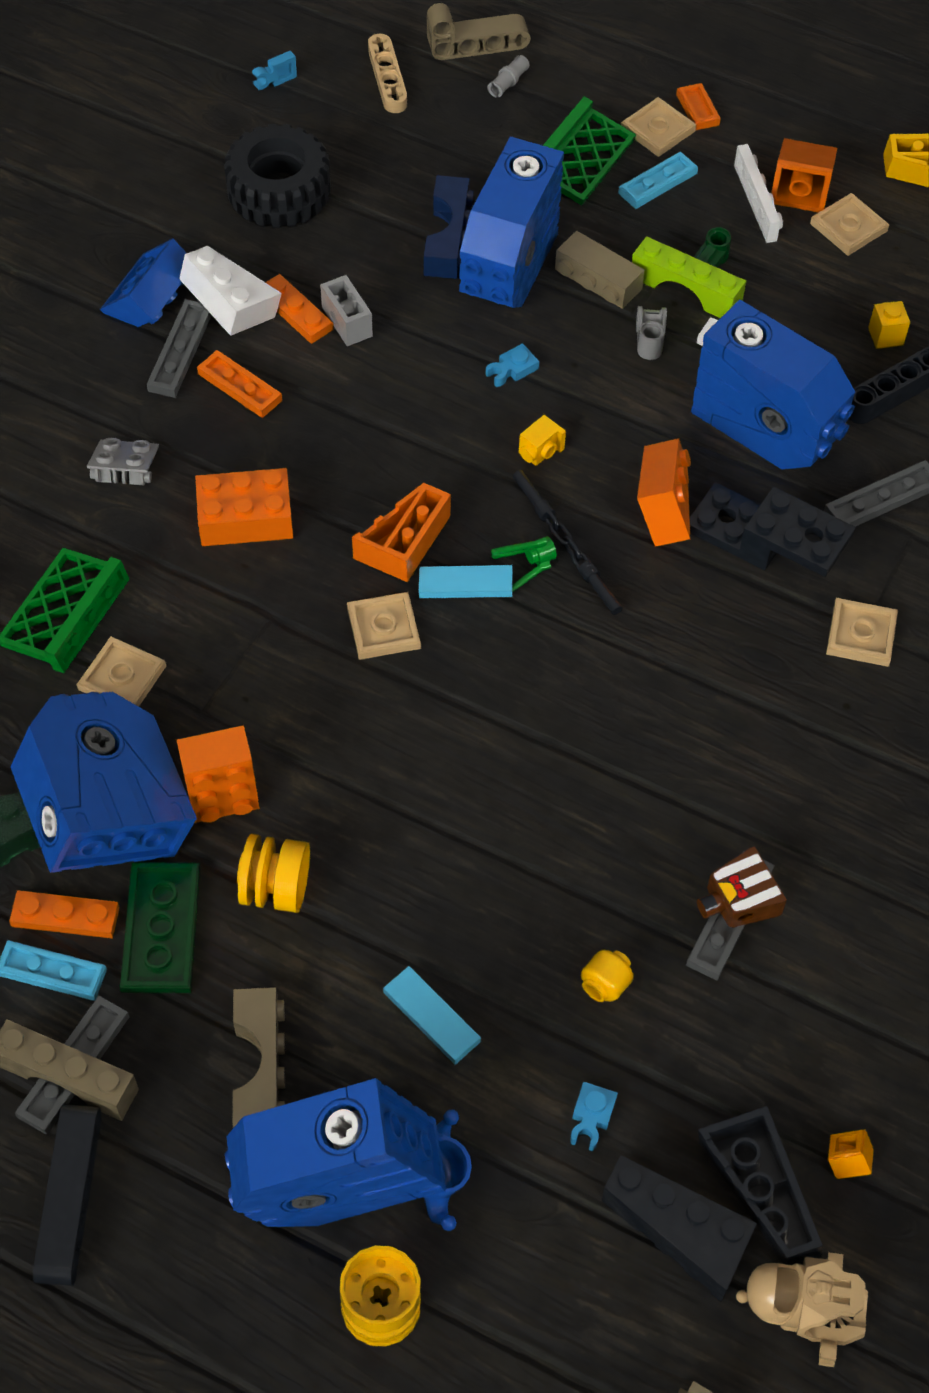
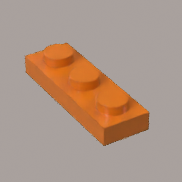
(300, 311)
(239, 383)
(64, 914)

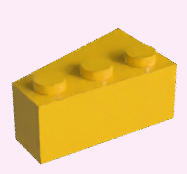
(908, 158)

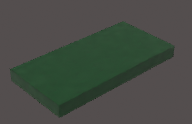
(160, 928)

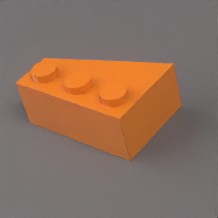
(665, 492)
(405, 534)

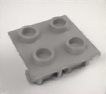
(124, 456)

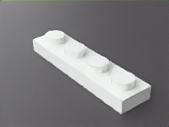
(757, 193)

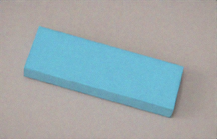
(657, 180)
(465, 581)
(52, 970)
(432, 1015)

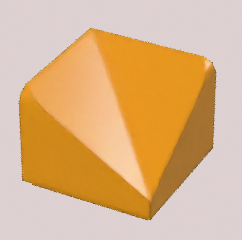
(850, 1154)

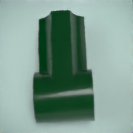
(716, 247)

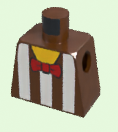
(743, 891)

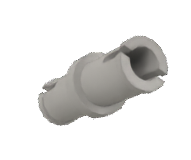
(508, 76)

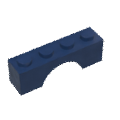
(451, 204)

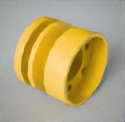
(267, 872)
(385, 1275)

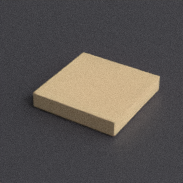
(659, 126)
(849, 224)
(383, 625)
(862, 632)
(123, 671)

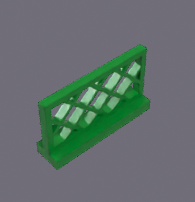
(573, 128)
(83, 614)

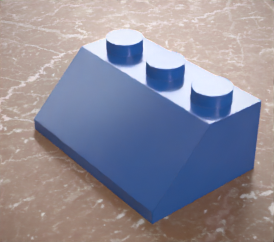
(148, 286)

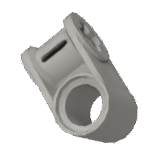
(650, 332)

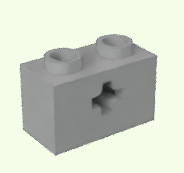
(346, 310)

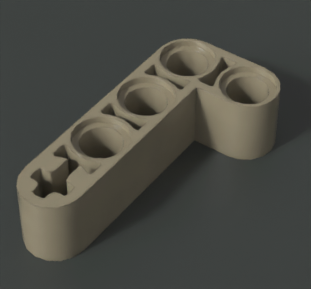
(473, 36)

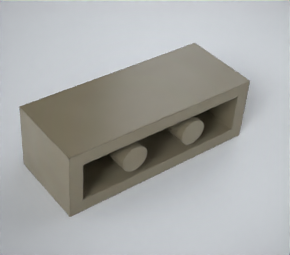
(599, 269)

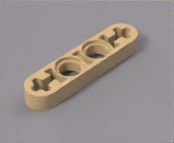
(389, 72)

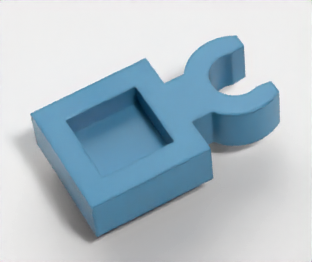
(279, 70)
(514, 363)
(593, 1111)

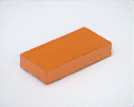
(698, 106)

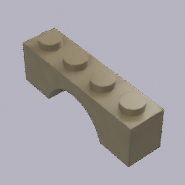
(256, 1020)
(87, 1077)

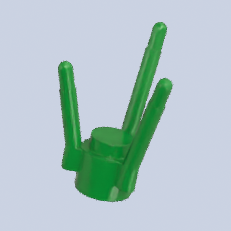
(537, 552)

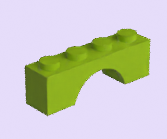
(713, 286)

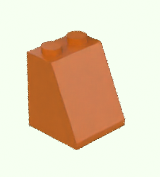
(803, 175)

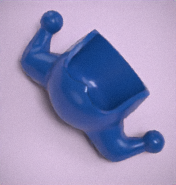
(456, 1171)

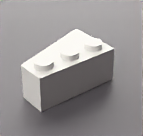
(228, 291)

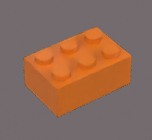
(243, 507)
(219, 774)

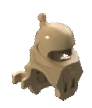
(810, 1298)

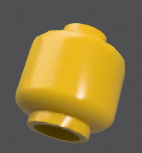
(607, 975)

